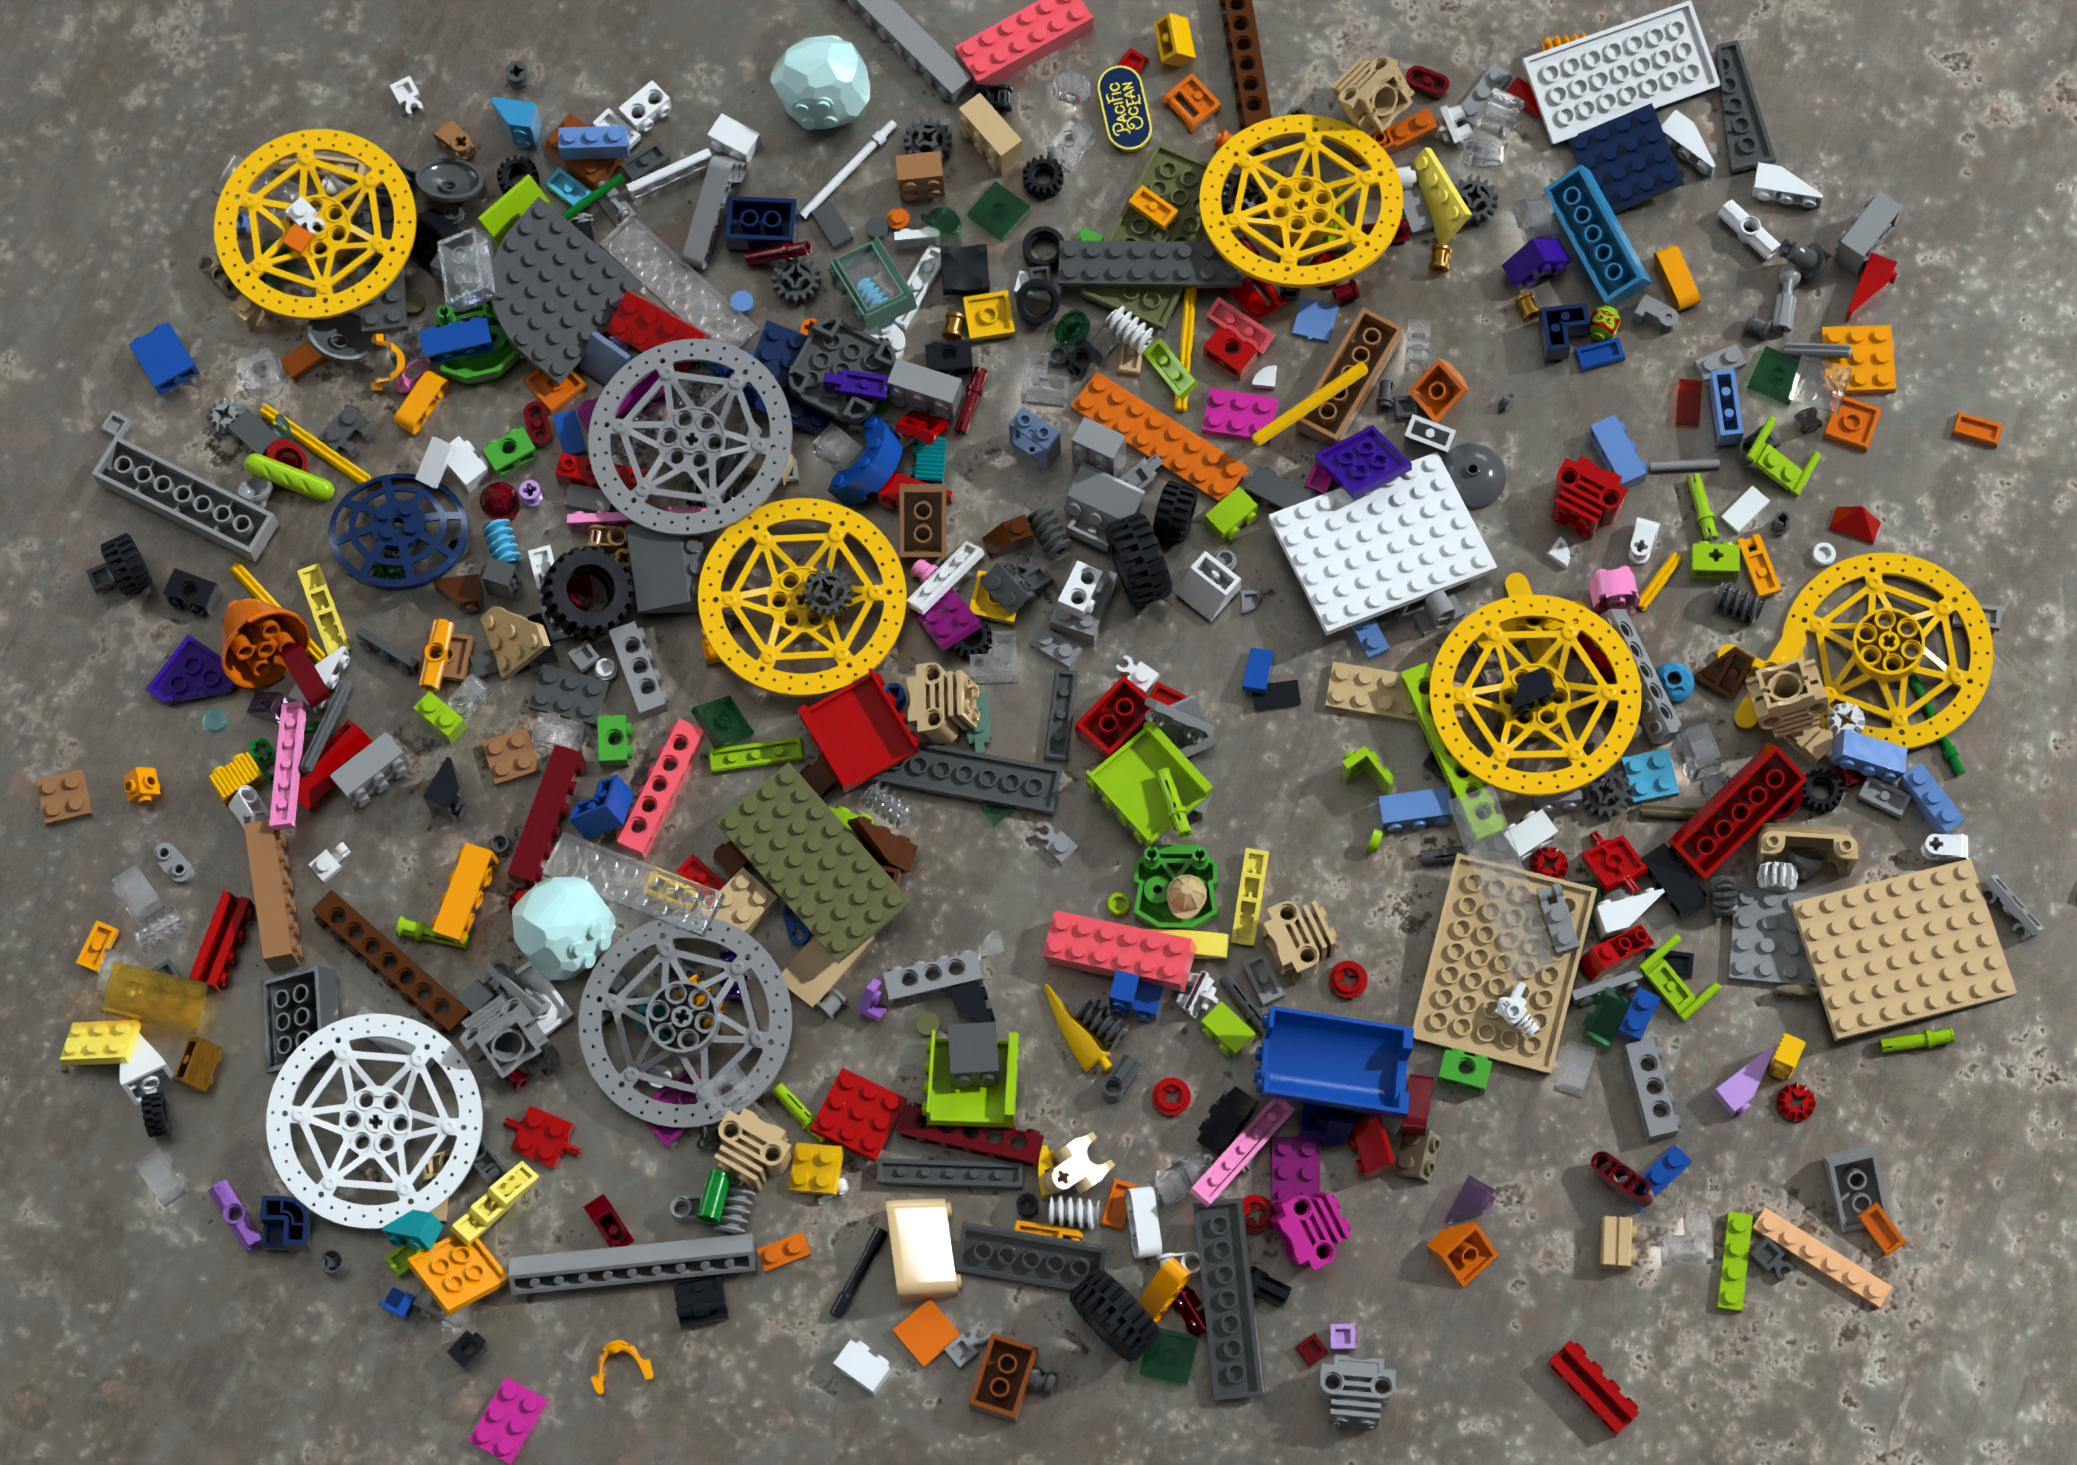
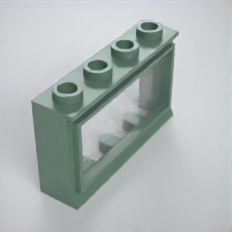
(872, 284)

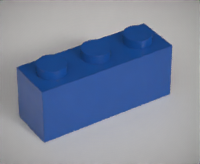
(456, 340)

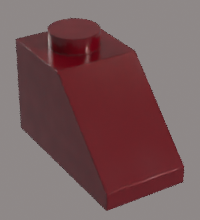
(608, 1222)

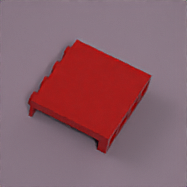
(859, 731)

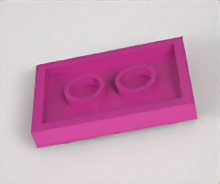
(1237, 413)
(508, 1421)

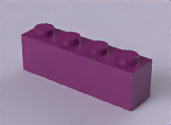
(586, 408)

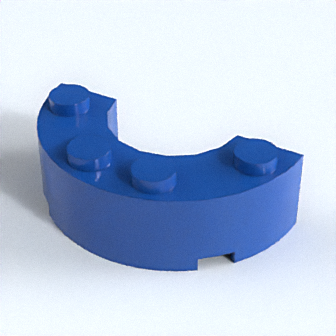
(873, 466)

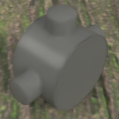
(1506, 402)

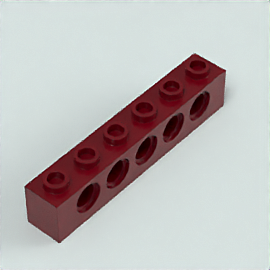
(1029, 1154)

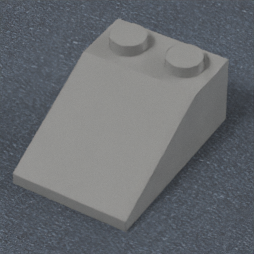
(1855, 1184)

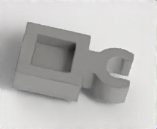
(1058, 845)
(963, 1349)

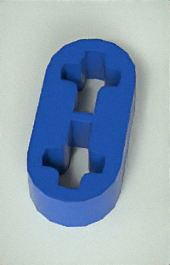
(790, 925)

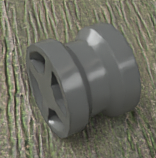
(519, 80)

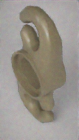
(216, 267)
(1798, 991)

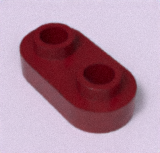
(1429, 80)
(537, 425)
(580, 587)

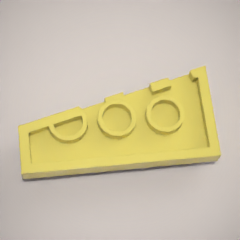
(1441, 197)

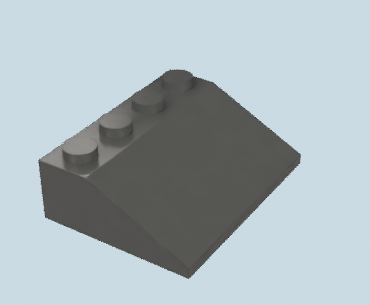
(664, 570)
(296, 1009)

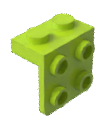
(1366, 760)

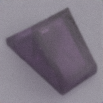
(267, 706)

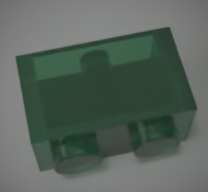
(1607, 1016)

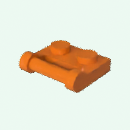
(1197, 97)

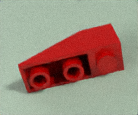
(1615, 952)

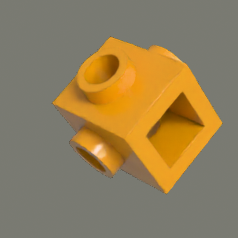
(141, 785)

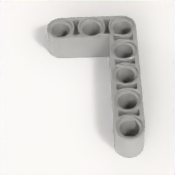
(710, 207)

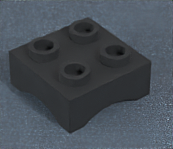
(965, 269)

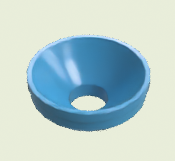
(1681, 691)

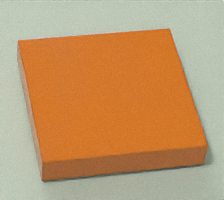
(550, 394)
(1853, 424)
(926, 1333)

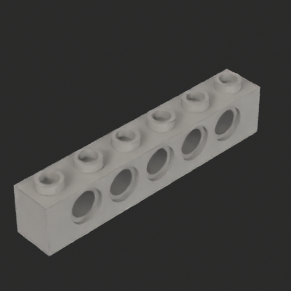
(1656, 709)

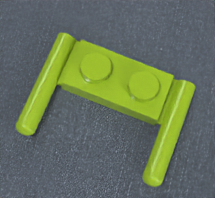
(1777, 465)
(1670, 985)

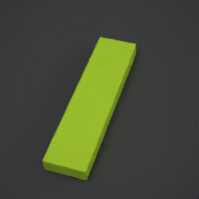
(756, 755)

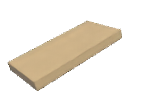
(815, 972)

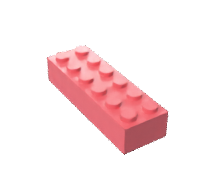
(1023, 39)
(1109, 946)

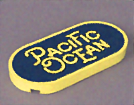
(1124, 108)

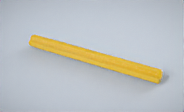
(1186, 338)
(1309, 404)
(319, 448)
(260, 593)

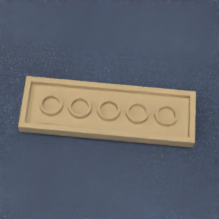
(1376, 694)

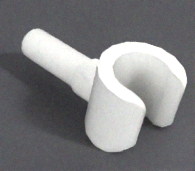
(842, 1189)

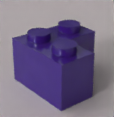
(1535, 260)

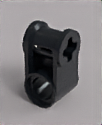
(993, 95)

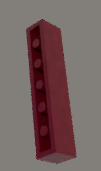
(546, 816)

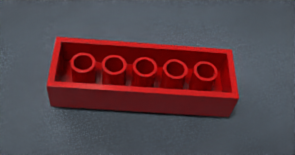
(1737, 810)

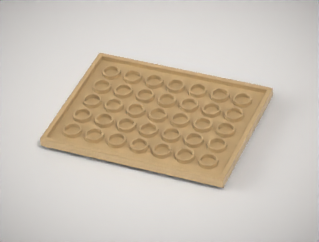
(1903, 949)
(1471, 975)

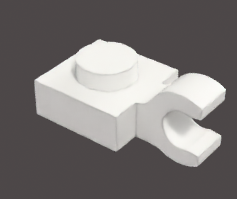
(327, 864)

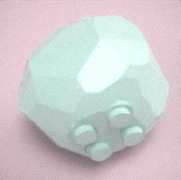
(821, 82)
(562, 926)

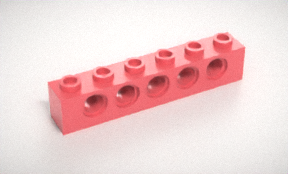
(640, 843)

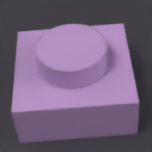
(1342, 1337)

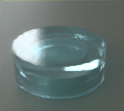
(215, 720)

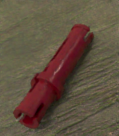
(786, 251)
(973, 392)

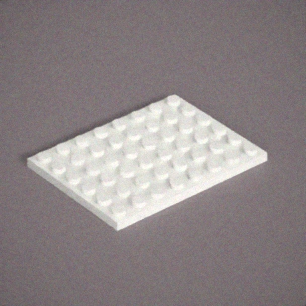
(1382, 546)

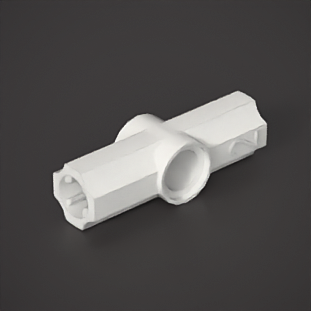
(1759, 239)

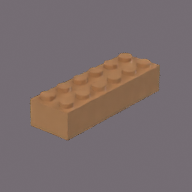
(1367, 341)
(272, 896)

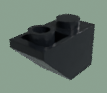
(1532, 691)
(970, 1002)

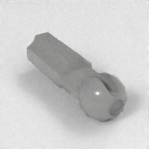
(1785, 301)

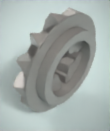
(214, 419)

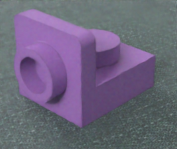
(869, 1003)

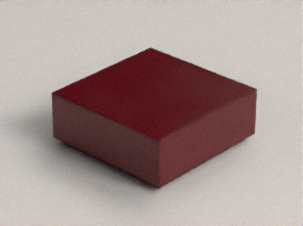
(1311, 1350)

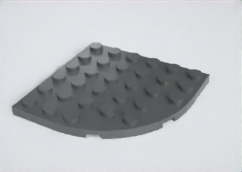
(555, 290)

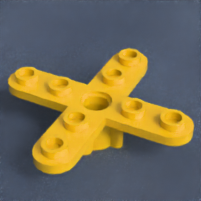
(1516, 585)
(1787, 649)

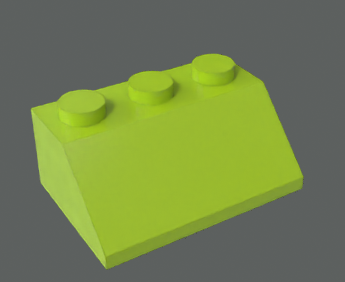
(509, 208)

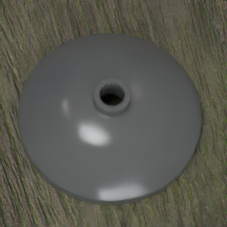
(449, 180)
(339, 338)
(1484, 485)

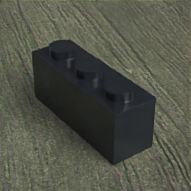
(1679, 888)

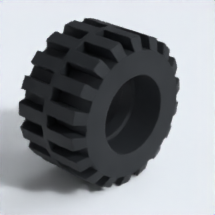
(1175, 512)
(126, 564)

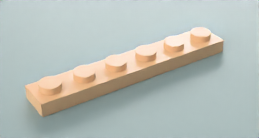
(1822, 1258)

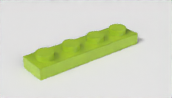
(1734, 1262)

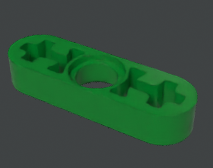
(258, 757)

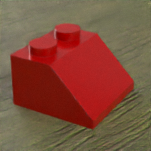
(1372, 1148)

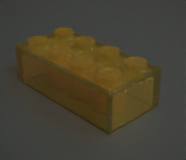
(154, 997)

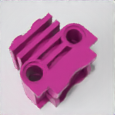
(1312, 1225)

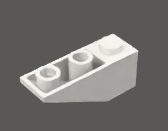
(1687, 142)
(1778, 184)
(328, 670)
(1618, 916)

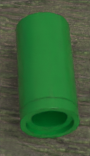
(713, 1196)

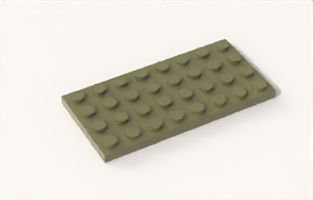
(1178, 182)
(813, 862)

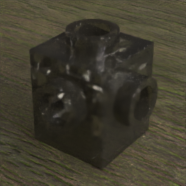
(543, 1063)

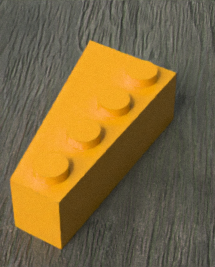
(464, 892)

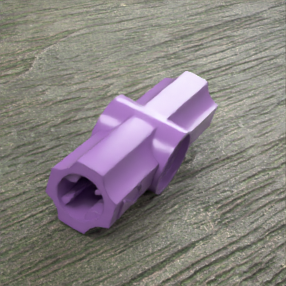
(229, 1203)

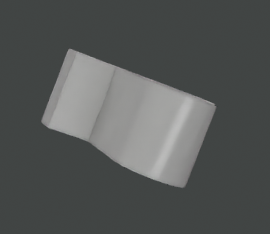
(1438, 612)

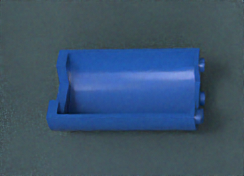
(1334, 1062)

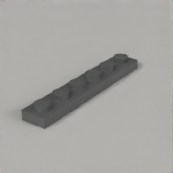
(950, 1173)

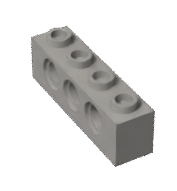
(647, 704)
(924, 988)
(1654, 1127)

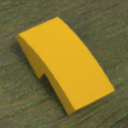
(1046, 1162)

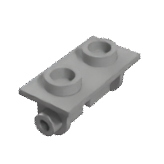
(615, 205)

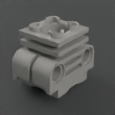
(518, 1039)
(1356, 1396)

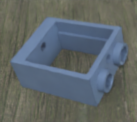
(1030, 432)

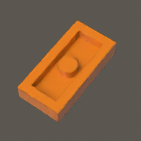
(784, 1252)

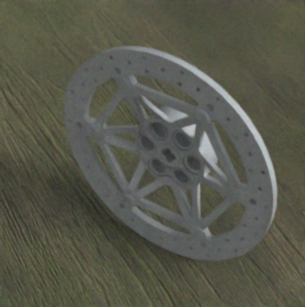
(628, 378)
(703, 1038)

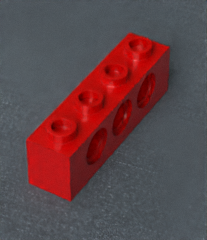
(579, 471)

